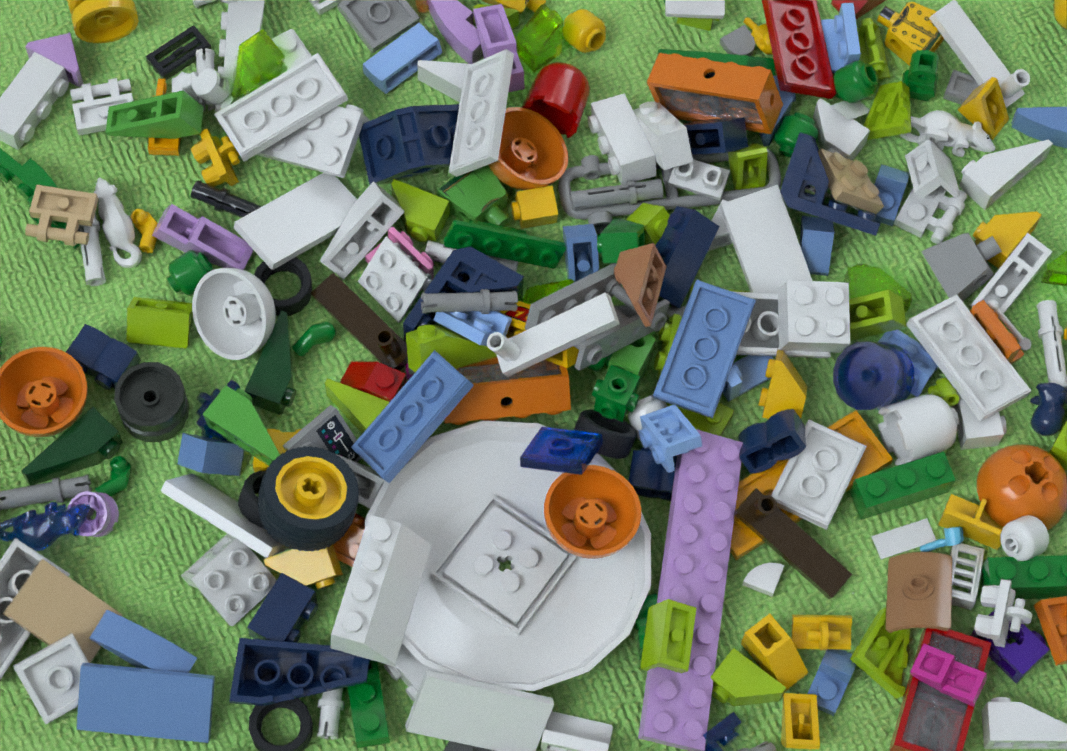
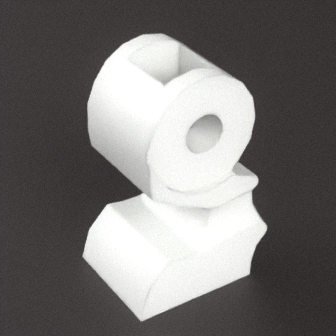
(208, 85)

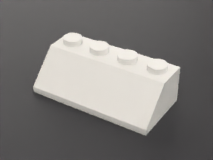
(380, 591)

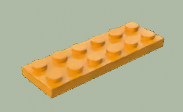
(872, 461)

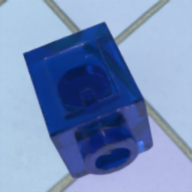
(722, 733)

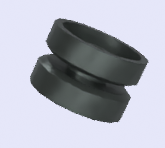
(151, 402)

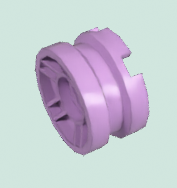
(106, 513)

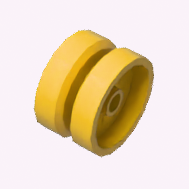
(103, 19)

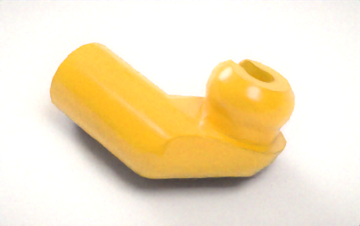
(145, 225)

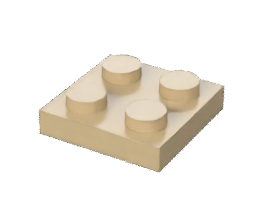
(850, 182)

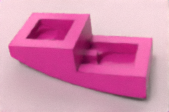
(947, 675)

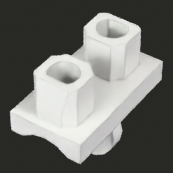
(700, 179)
(1002, 600)

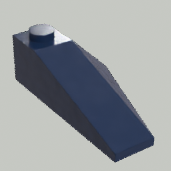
(285, 671)

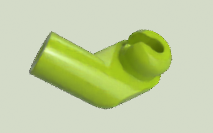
(944, 390)

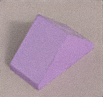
(61, 51)

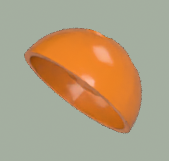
(530, 151)
(34, 379)
(1023, 483)
(597, 498)

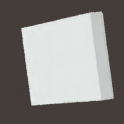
(818, 475)

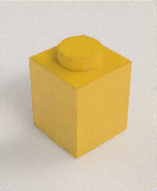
(535, 207)

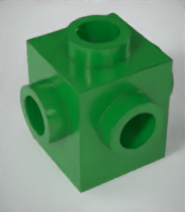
(616, 393)

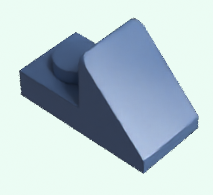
(891, 188)
(832, 679)

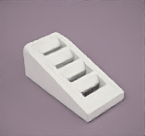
(961, 598)

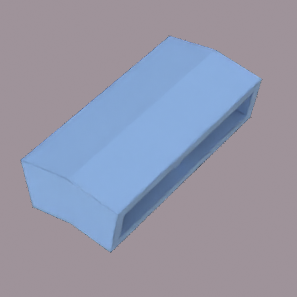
(400, 58)

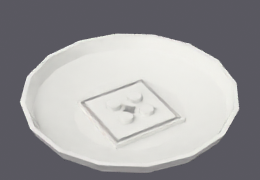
(517, 625)

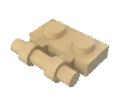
(62, 206)

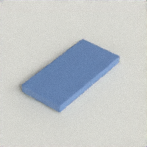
(704, 348)
(412, 416)
(145, 702)

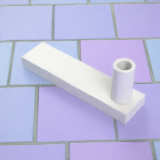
(976, 52)
(553, 335)

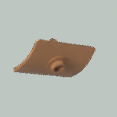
(919, 591)

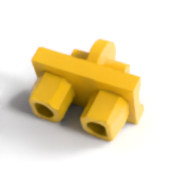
(212, 148)
(822, 631)

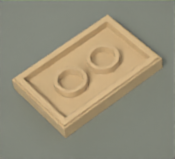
(56, 606)

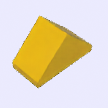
(986, 106)
(800, 721)

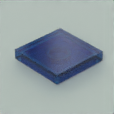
(561, 450)

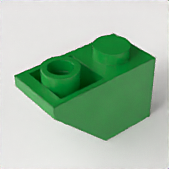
(619, 237)

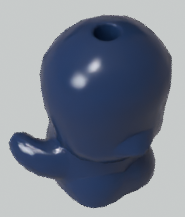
(1050, 413)

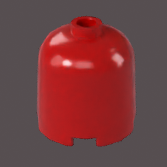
(559, 96)

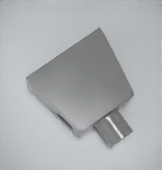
(962, 264)

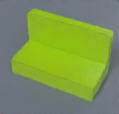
(159, 322)
(668, 636)

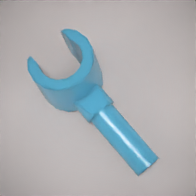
(953, 536)

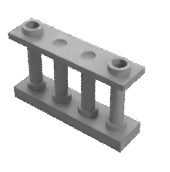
(587, 288)

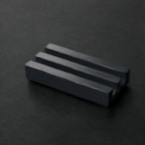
(181, 57)

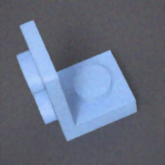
(746, 375)

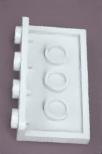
(323, 143)

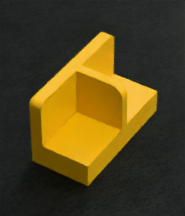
(973, 520)

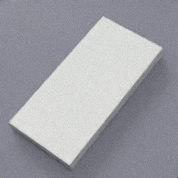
(281, 106)
(481, 113)
(296, 220)
(765, 240)
(968, 357)
(221, 512)
(478, 713)

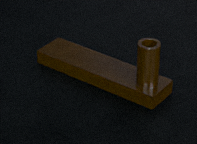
(361, 322)
(792, 543)

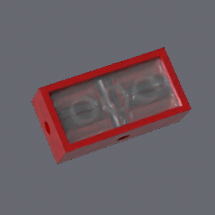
(929, 717)

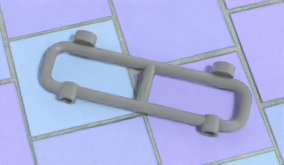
(602, 215)

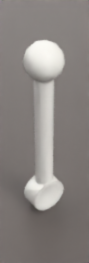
(1024, 342)

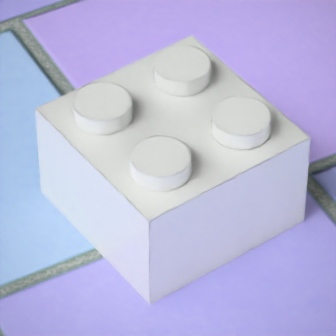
(813, 316)

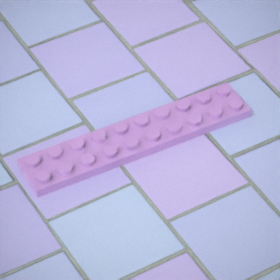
(696, 575)

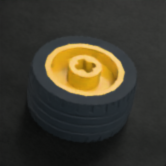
(308, 498)

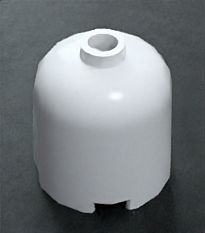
(918, 427)

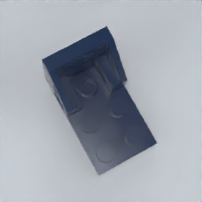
(408, 142)
(807, 169)
(466, 272)

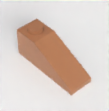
(641, 275)

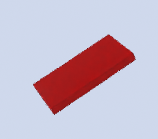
(799, 47)

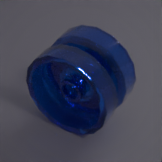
(873, 375)

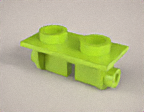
(872, 47)

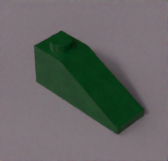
(272, 378)
(78, 448)

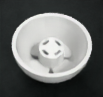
(233, 312)

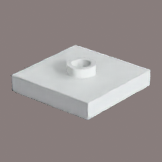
(53, 677)

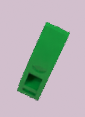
(26, 179)
(369, 710)

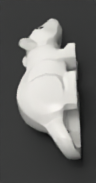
(948, 131)
(116, 224)

